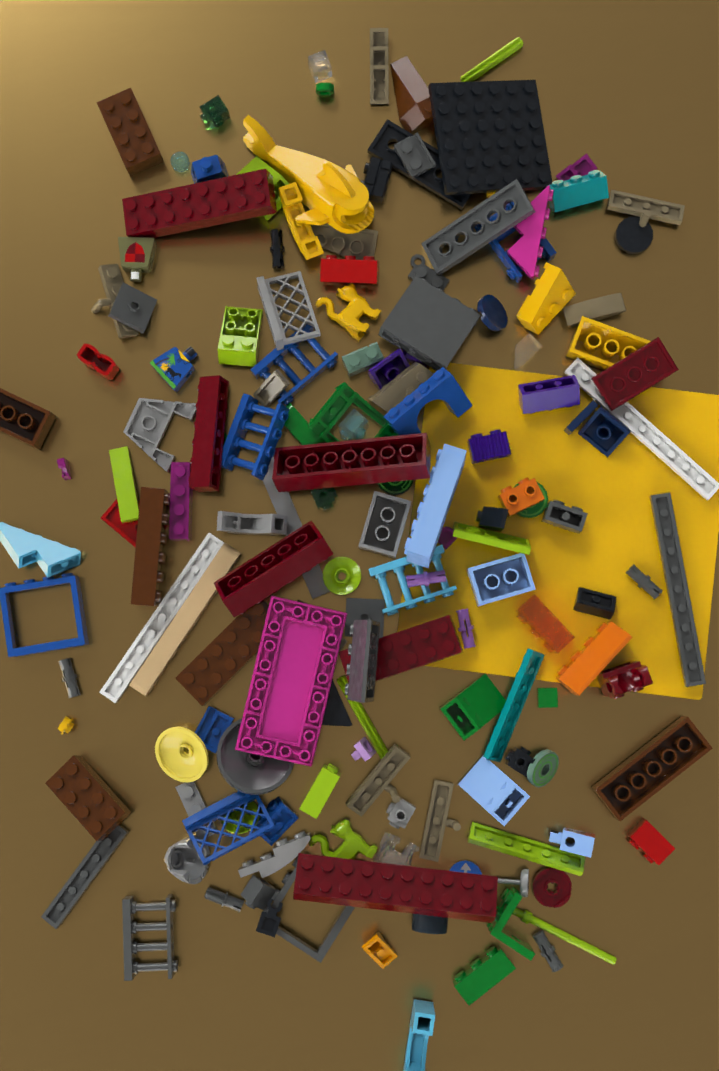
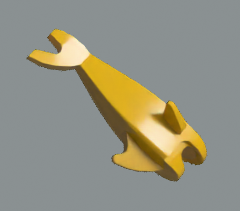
(326, 189)

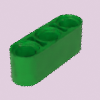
(299, 428)

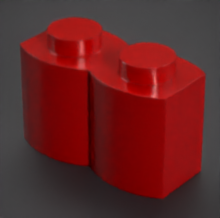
(95, 360)

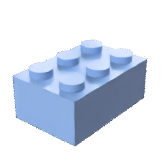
(500, 579)

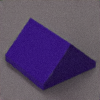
(388, 368)

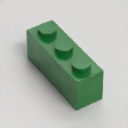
(483, 974)

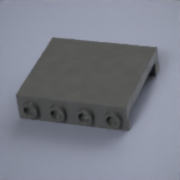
(429, 324)

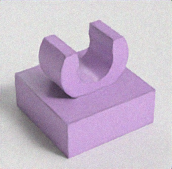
(363, 749)

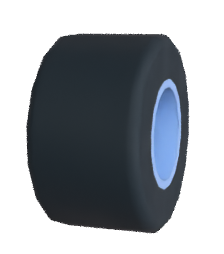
(429, 924)

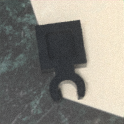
(269, 921)

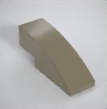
(594, 309)

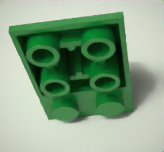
(473, 707)

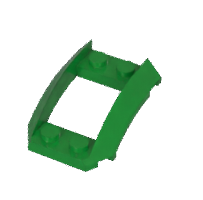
(336, 407)

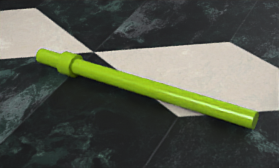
(527, 917)

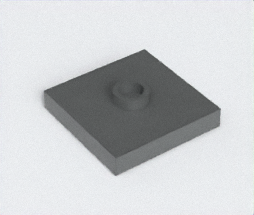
(132, 307)
(364, 610)

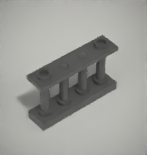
(132, 947)

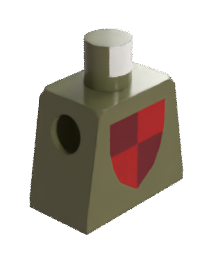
(137, 255)

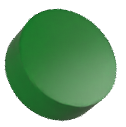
(324, 89)

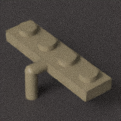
(645, 208)
(112, 282)
(378, 781)
(437, 820)

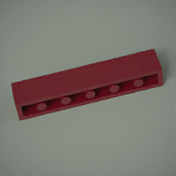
(209, 434)

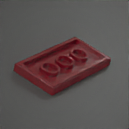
(634, 374)

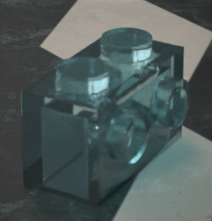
(353, 426)

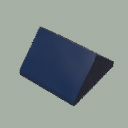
(604, 431)

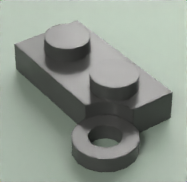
(427, 273)

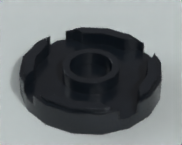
(633, 237)

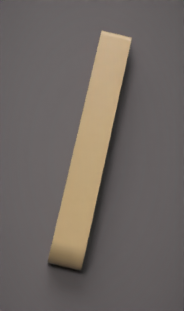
(184, 620)

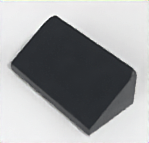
(595, 603)

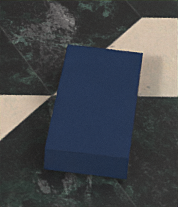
(581, 417)

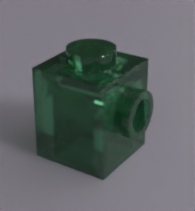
(214, 112)
(324, 497)

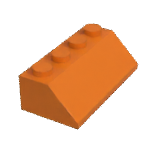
(593, 657)

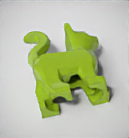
(351, 846)

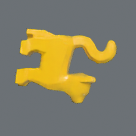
(351, 315)

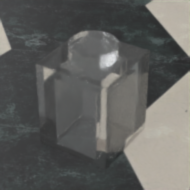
(320, 66)

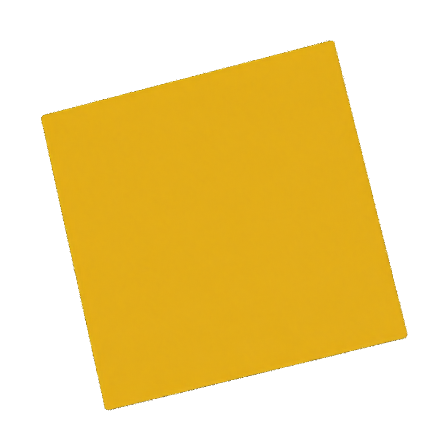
(613, 538)

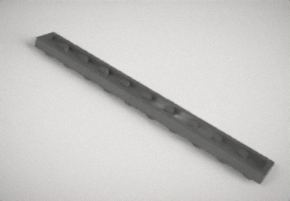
(677, 589)

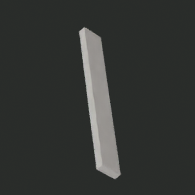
(284, 506)

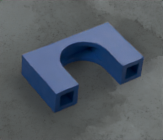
(439, 386)

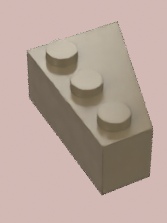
(401, 386)

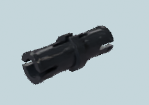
(277, 249)

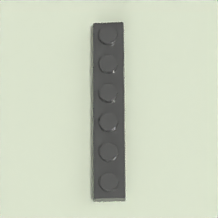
(83, 877)

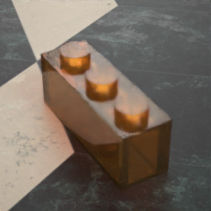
(544, 624)

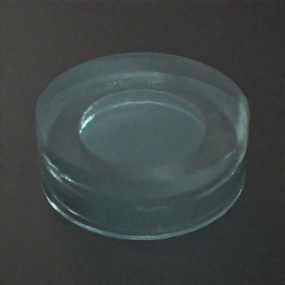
(180, 161)

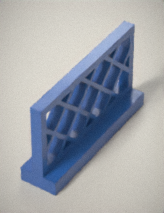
(216, 812)

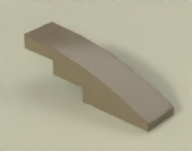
(379, 66)

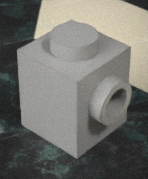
(400, 813)

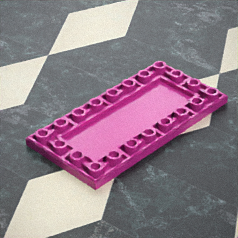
(291, 681)

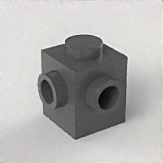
(257, 892)

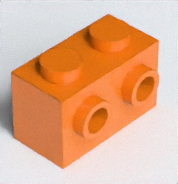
(521, 496)

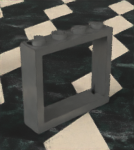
(331, 935)

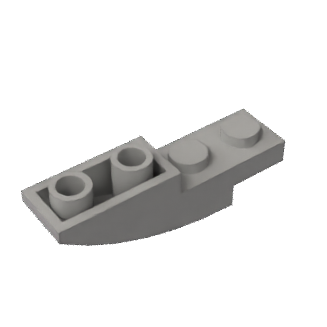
(284, 853)

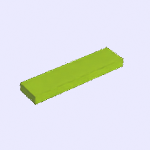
(124, 484)

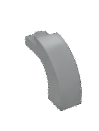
(252, 523)

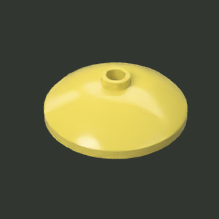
(181, 754)

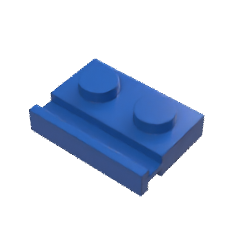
(212, 727)

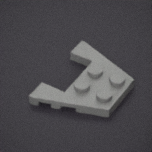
(150, 423)

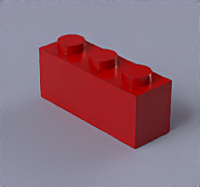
(349, 270)

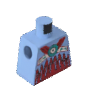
(583, 841)

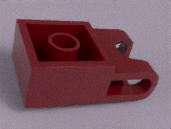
(623, 679)

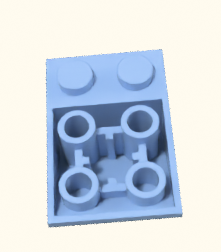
(493, 790)

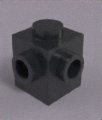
(519, 760)

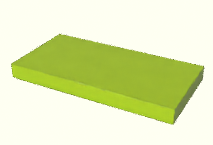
(491, 538)

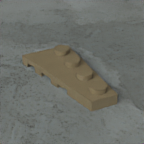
(343, 244)

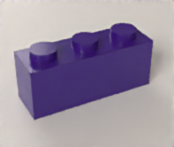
(549, 394)

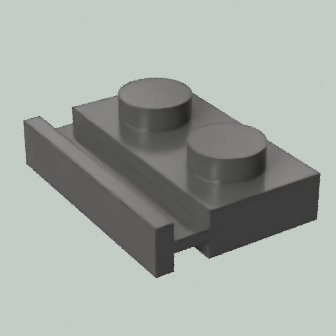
(414, 155)

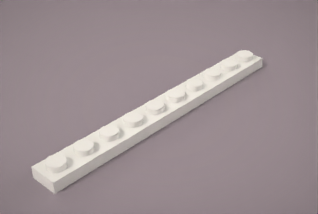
(648, 435)
(161, 619)

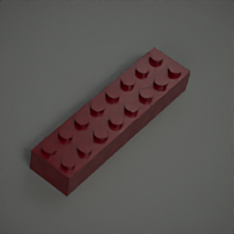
(200, 205)
(352, 462)

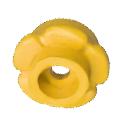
(66, 725)

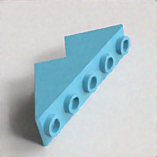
(31, 548)

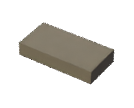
(271, 388)

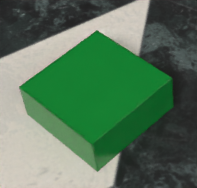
(547, 697)

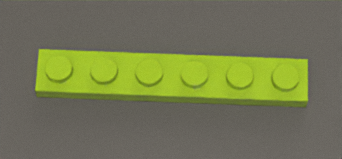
(526, 849)

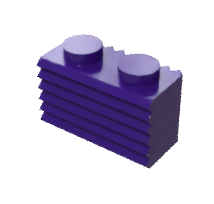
(488, 446)

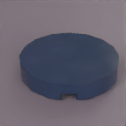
(492, 313)

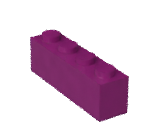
(180, 502)

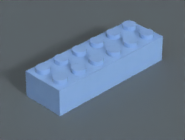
(436, 504)

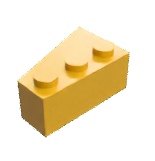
(546, 300)

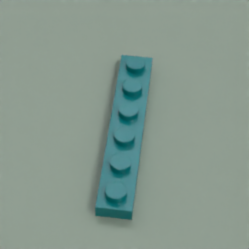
(513, 705)

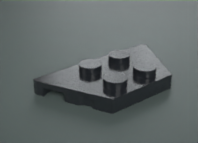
(335, 711)

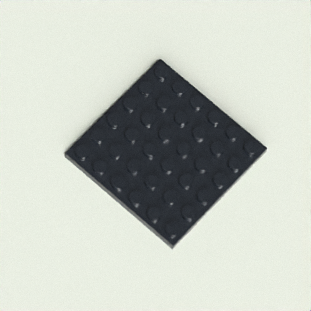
(489, 135)

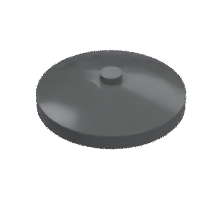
(248, 771)

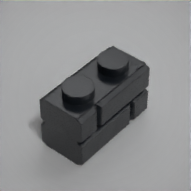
(377, 178)

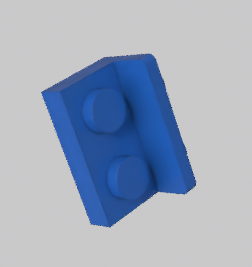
(282, 818)

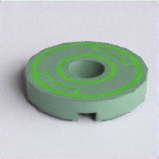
(543, 768)

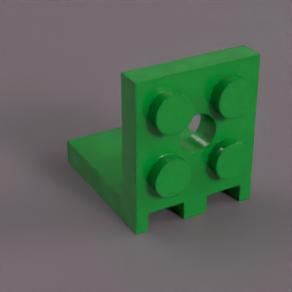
(510, 900)

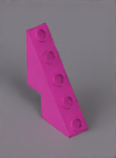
(527, 248)

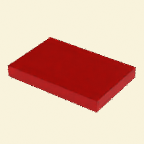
(126, 530)

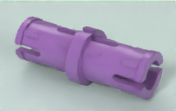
(426, 578)
(468, 642)

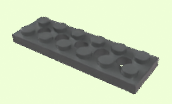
(489, 231)

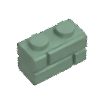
(362, 359)

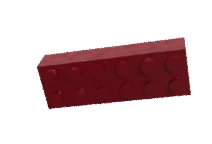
(273, 569)
(413, 648)

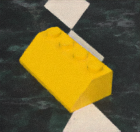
(602, 344)

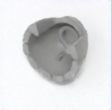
(185, 862)

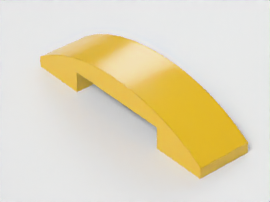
(302, 233)

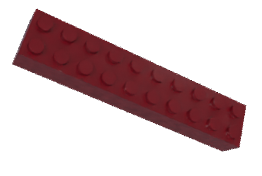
(396, 888)

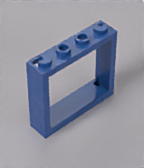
(31, 584)

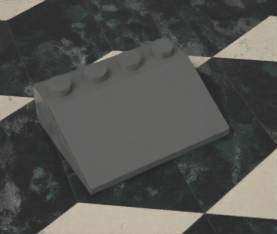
(363, 660)

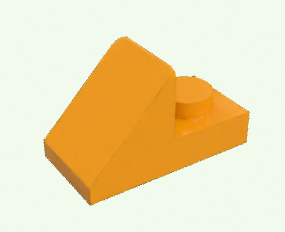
(379, 950)

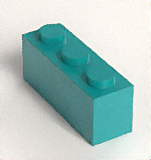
(579, 190)

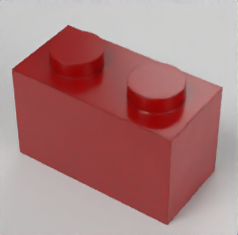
(647, 838)

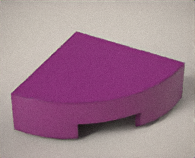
(64, 465)

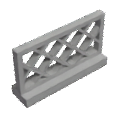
(271, 309)

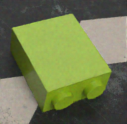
(320, 790)

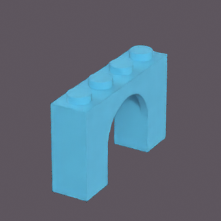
(419, 1031)

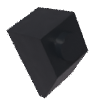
(492, 518)

